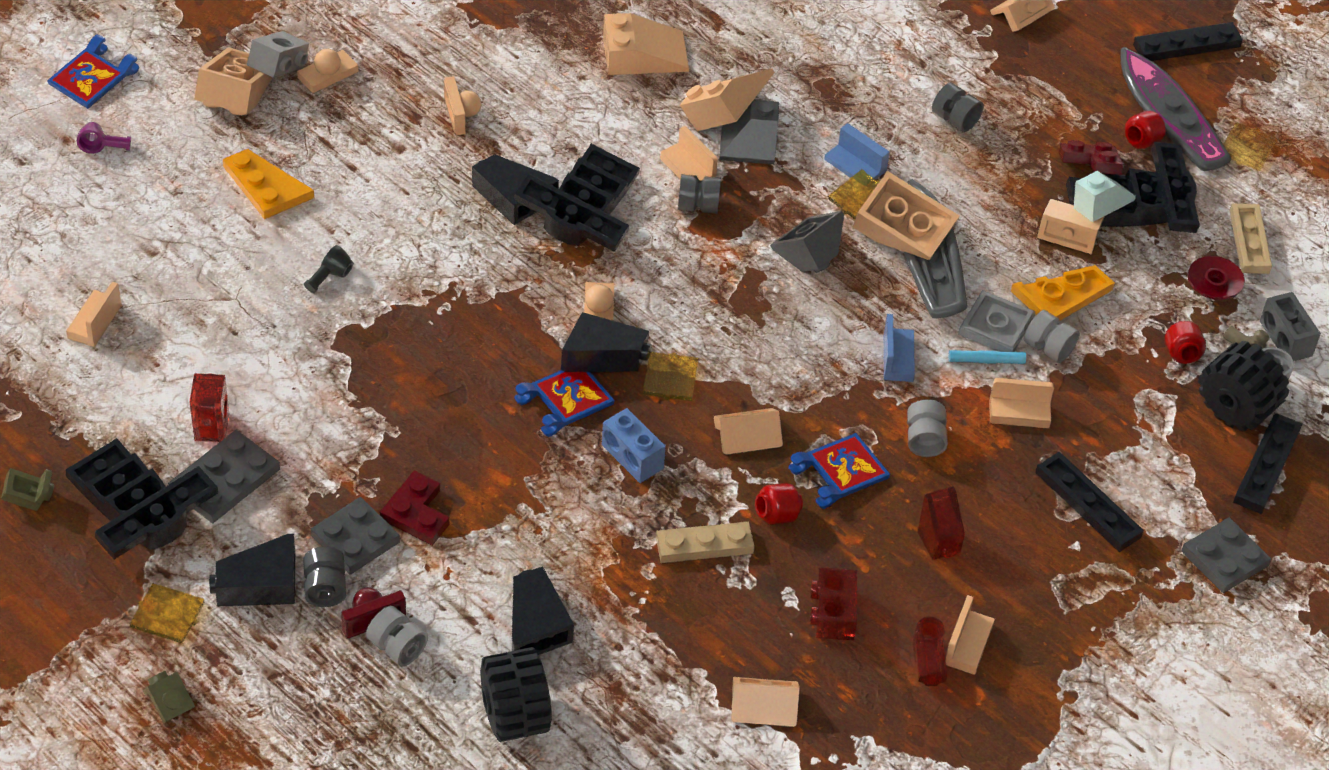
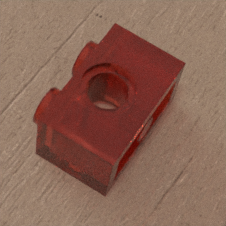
(209, 407)

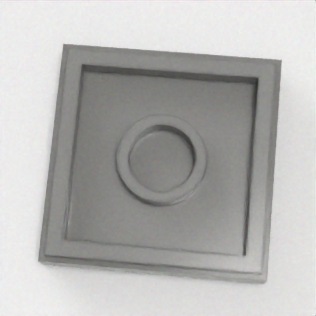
(996, 322)

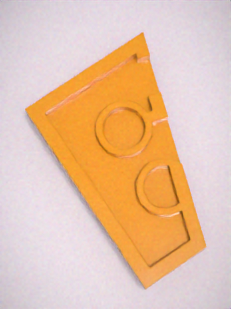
(265, 184)
(1065, 293)

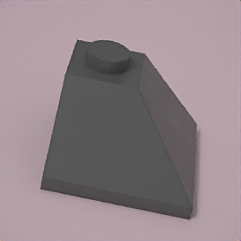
(753, 135)
(812, 242)

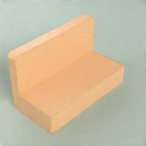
(1023, 12)
(690, 156)
(1068, 227)
(95, 316)
(1021, 402)
(749, 430)
(969, 639)
(765, 701)

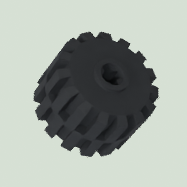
(1243, 385)
(516, 694)

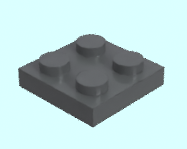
(357, 533)
(1226, 555)

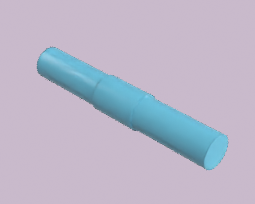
(988, 357)

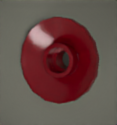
(1216, 277)

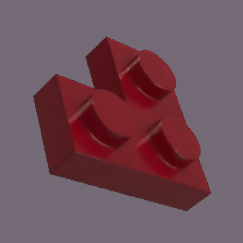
(1101, 156)
(410, 510)

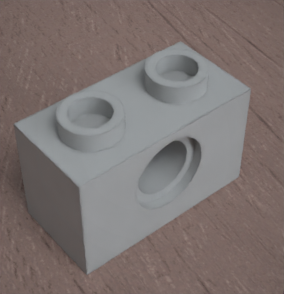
(278, 54)

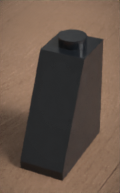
(499, 180)
(604, 346)
(257, 575)
(539, 614)

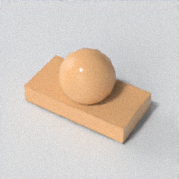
(327, 69)
(460, 104)
(599, 299)

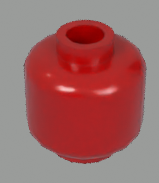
(1145, 129)
(1185, 342)
(778, 503)

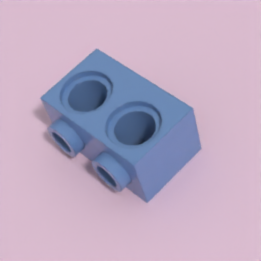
(633, 445)

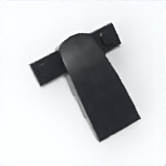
(1159, 195)
(584, 199)
(136, 498)

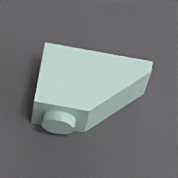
(1099, 196)

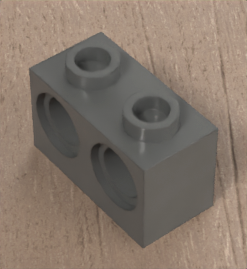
(1290, 326)

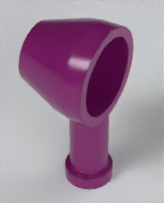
(95, 142)

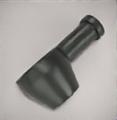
(335, 262)

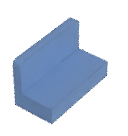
(858, 152)
(898, 352)

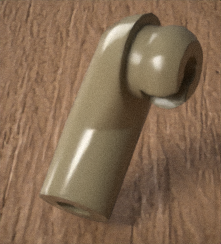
(1260, 337)

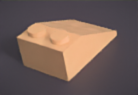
(642, 46)
(231, 83)
(723, 100)
(904, 218)

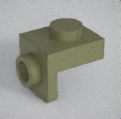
(27, 489)
(168, 695)

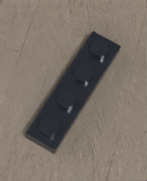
(1188, 41)
(1267, 463)
(1089, 501)

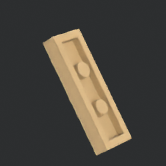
(1250, 238)
(704, 542)

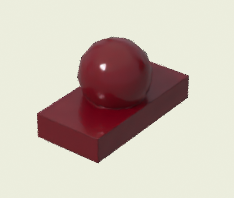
(366, 605)

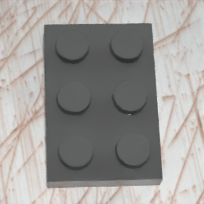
(237, 470)

